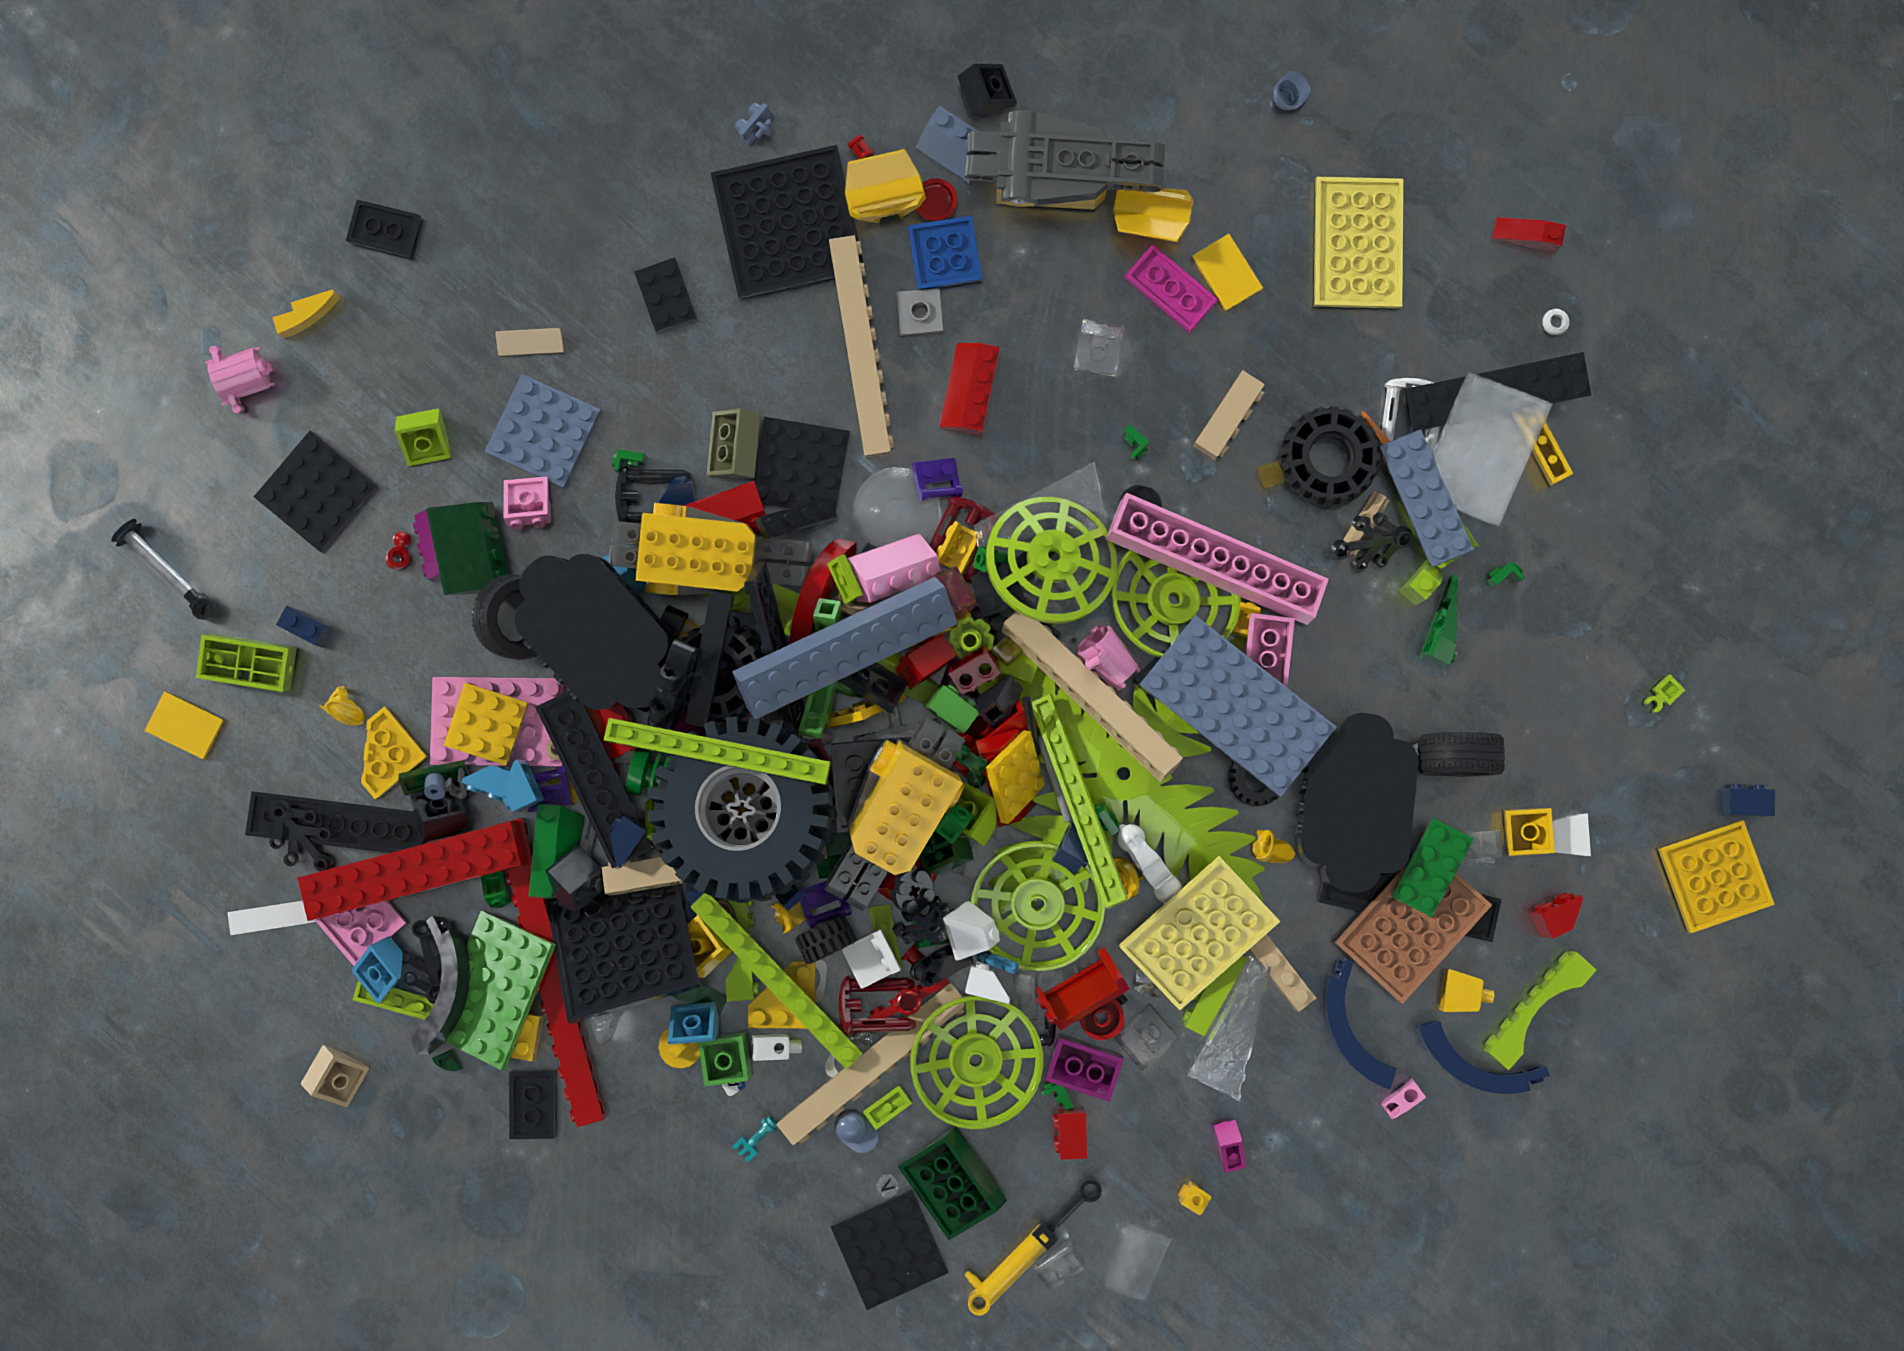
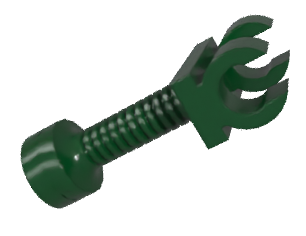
(975, 764)

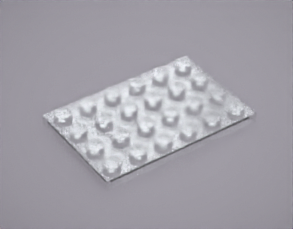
(1488, 445)

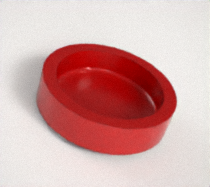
(939, 201)

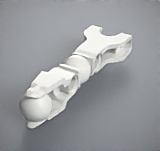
(1132, 840)

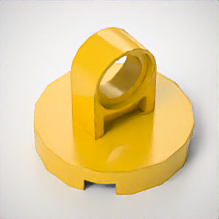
(1128, 876)
(678, 1055)

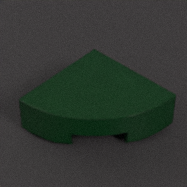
(448, 1061)

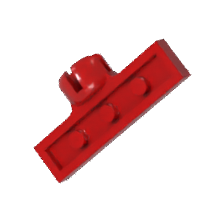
(907, 1000)

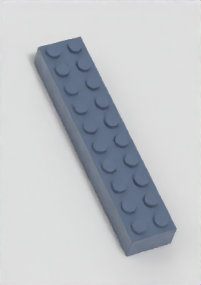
(845, 647)

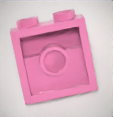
(527, 502)

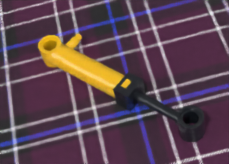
(1040, 1240)

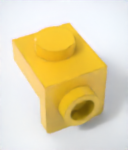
(1242, 625)
(1194, 1198)

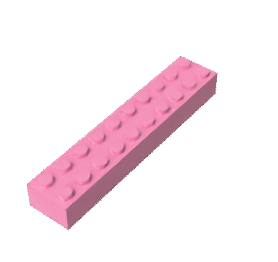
(1217, 559)

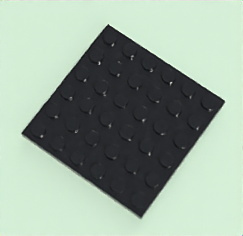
(782, 218)
(622, 951)

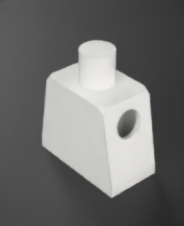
(1572, 835)
(763, 1046)

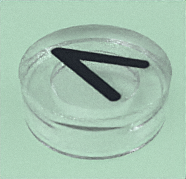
(887, 1186)

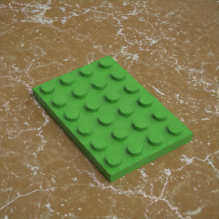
(503, 982)

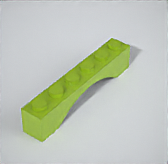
(740, 981)
(1509, 1042)

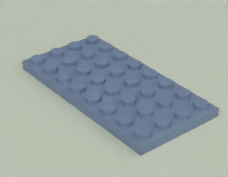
(1237, 706)

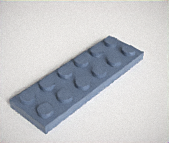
(1426, 498)

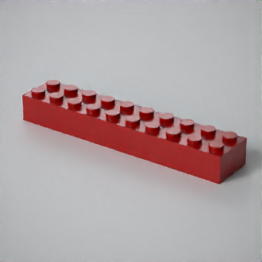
(412, 870)

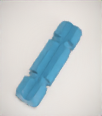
(998, 962)

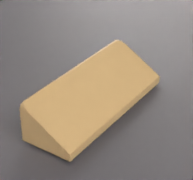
(529, 341)

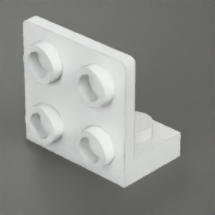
(871, 959)

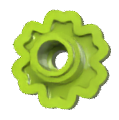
(967, 627)

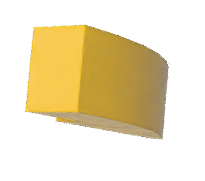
(305, 313)

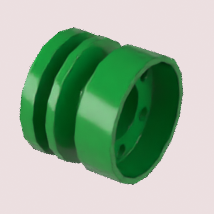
(643, 770)

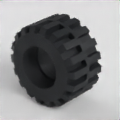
(1243, 793)
(825, 939)

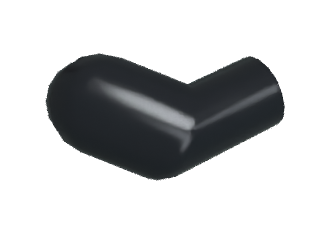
(1049, 1036)

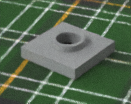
(928, 324)

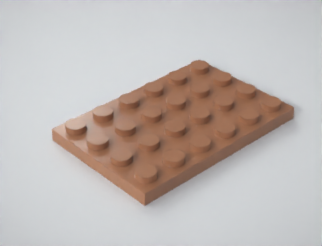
(1405, 945)

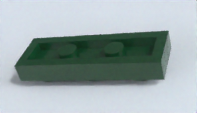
(414, 781)

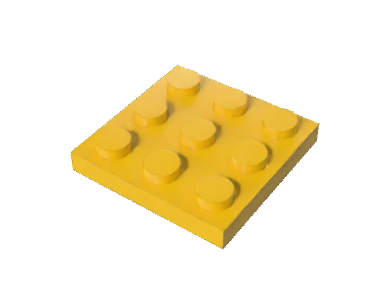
(486, 724)
(1015, 776)

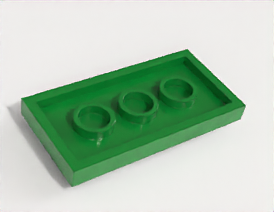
(1432, 866)

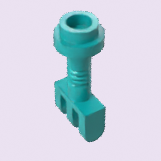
(769, 1125)

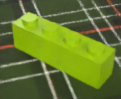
(1211, 999)

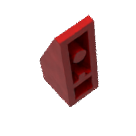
(1530, 233)

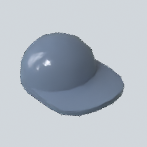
(1291, 91)
(856, 1131)

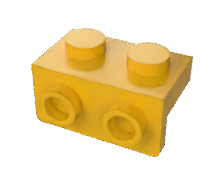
(957, 547)

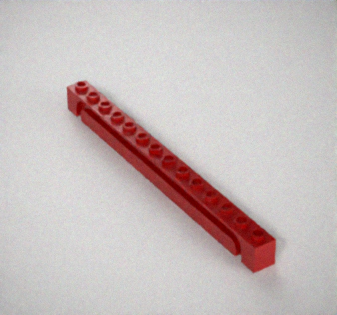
(568, 1038)

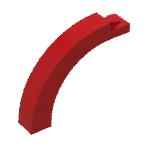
(817, 585)

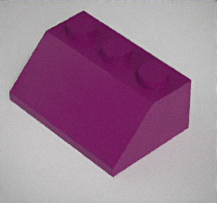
(426, 547)
(1084, 1067)

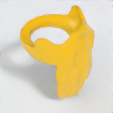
(343, 709)
(1271, 849)
(789, 918)

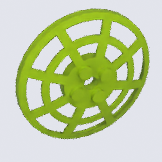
(1048, 569)
(1162, 608)
(1043, 917)
(980, 1074)

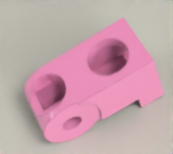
(1403, 1099)

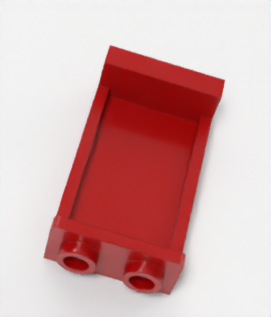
(1083, 992)

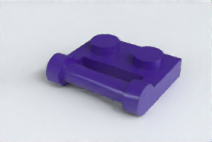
(936, 472)
(555, 794)
(817, 897)

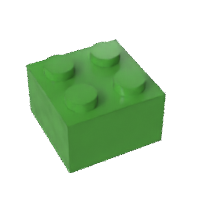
(952, 709)
(726, 1059)

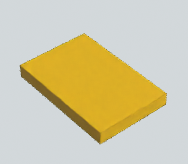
(1227, 272)
(184, 725)

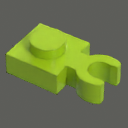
(1666, 691)

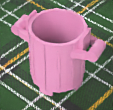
(238, 375)
(1108, 656)

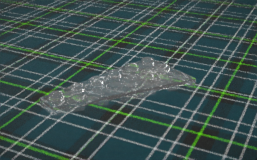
(1078, 487)
(1230, 1038)

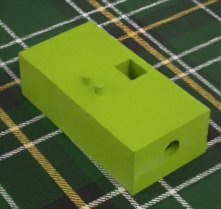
(225, 658)

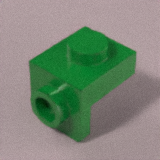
(1500, 573)

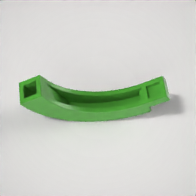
(821, 701)

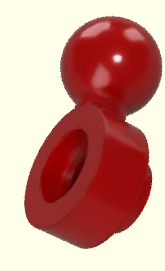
(401, 541)

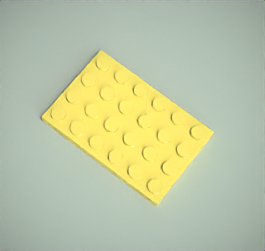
(1358, 242)
(1199, 933)

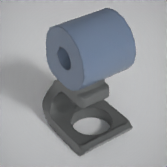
(437, 786)

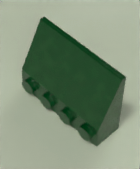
(466, 546)
(952, 1183)

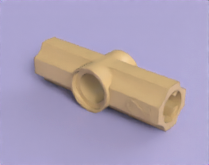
(1376, 503)

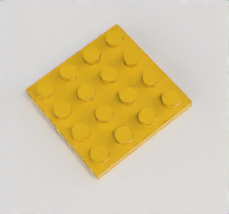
(1716, 876)

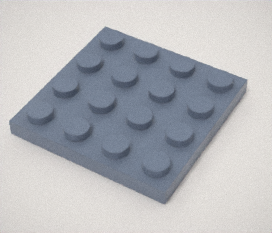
(543, 430)

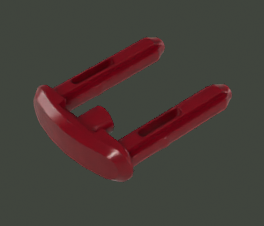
(976, 512)
(849, 1005)

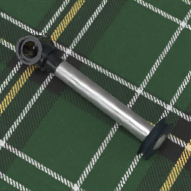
(128, 534)

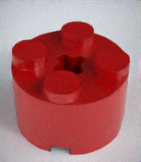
(1106, 1028)

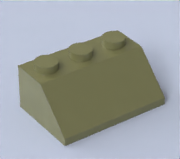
(733, 444)

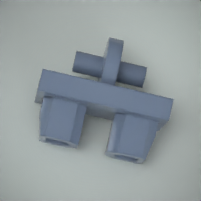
(757, 125)

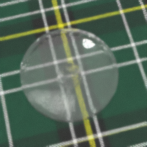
(890, 509)

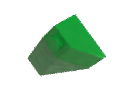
(1442, 636)
(555, 835)

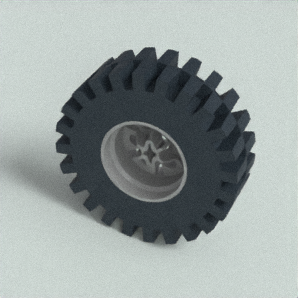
(736, 867)

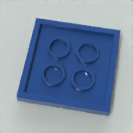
(945, 253)

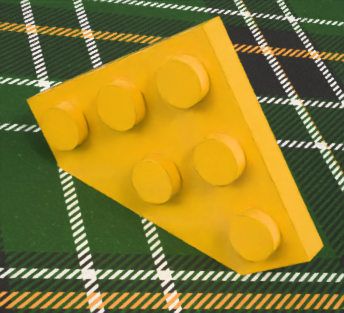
(859, 712)
(387, 753)
(770, 1012)

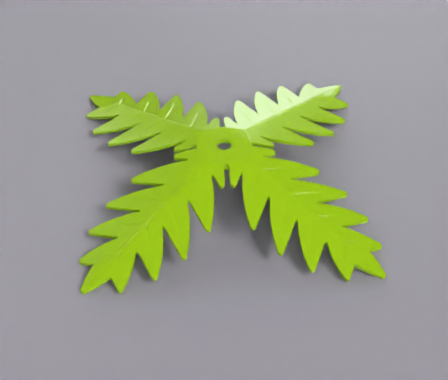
(1160, 806)

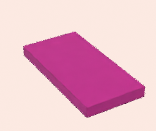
(1171, 288)

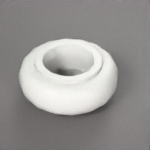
(1547, 324)

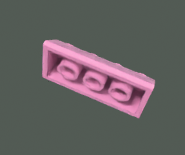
(894, 567)
(1271, 644)

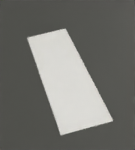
(267, 917)

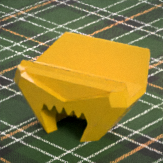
(883, 186)
(1153, 214)

